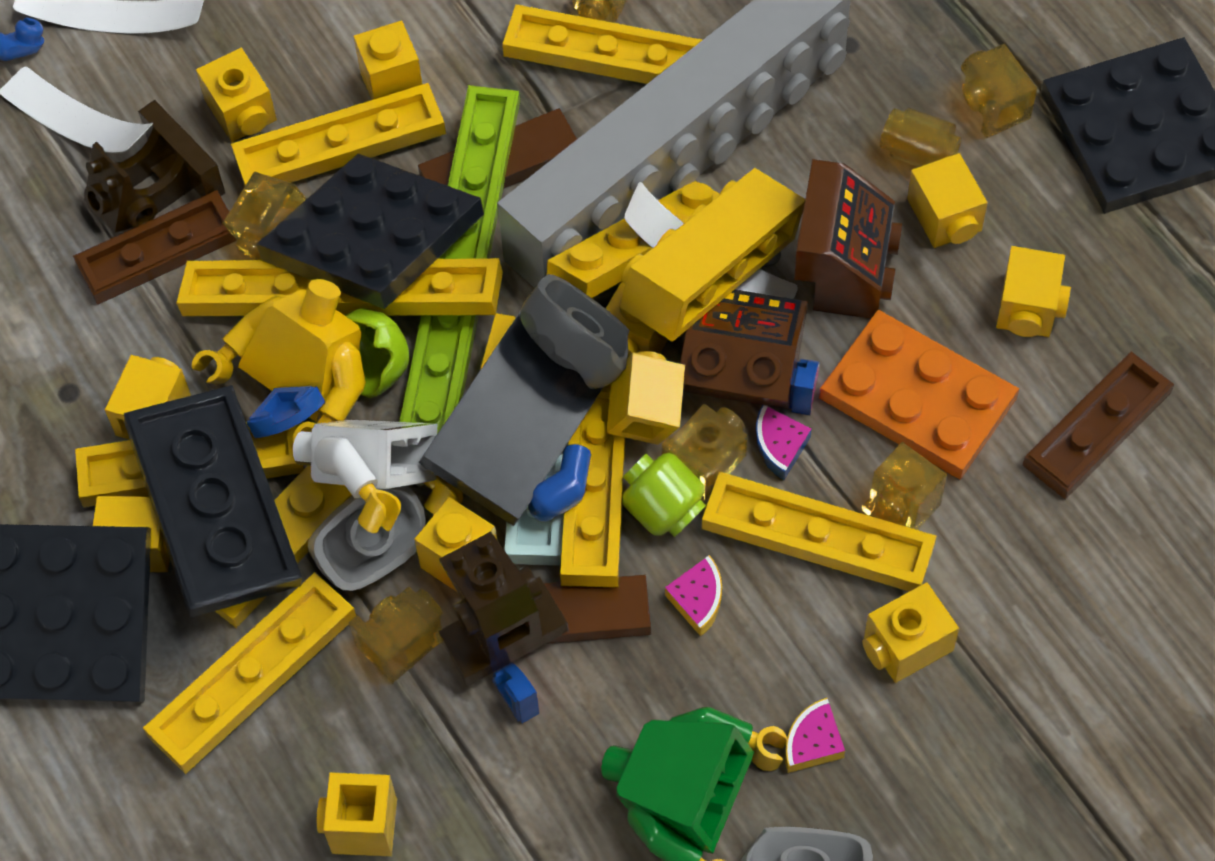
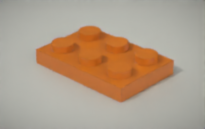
(919, 393)

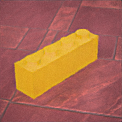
(711, 253)

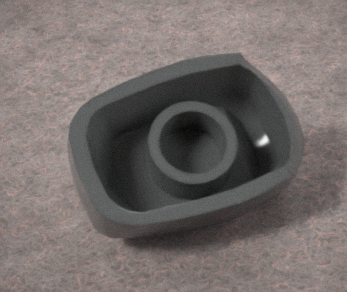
(576, 331)

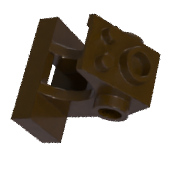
(168, 155)
(492, 603)

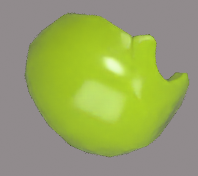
(381, 350)

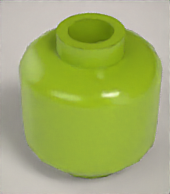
(663, 494)

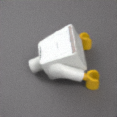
(371, 457)

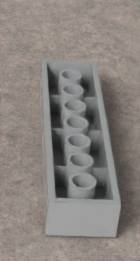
(674, 126)

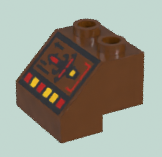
(846, 241)
(745, 349)

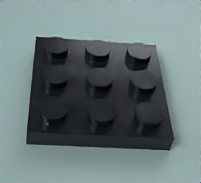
(1138, 123)
(371, 230)
(74, 612)

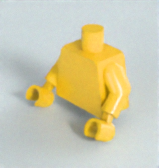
(297, 344)

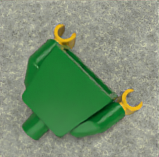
(687, 778)

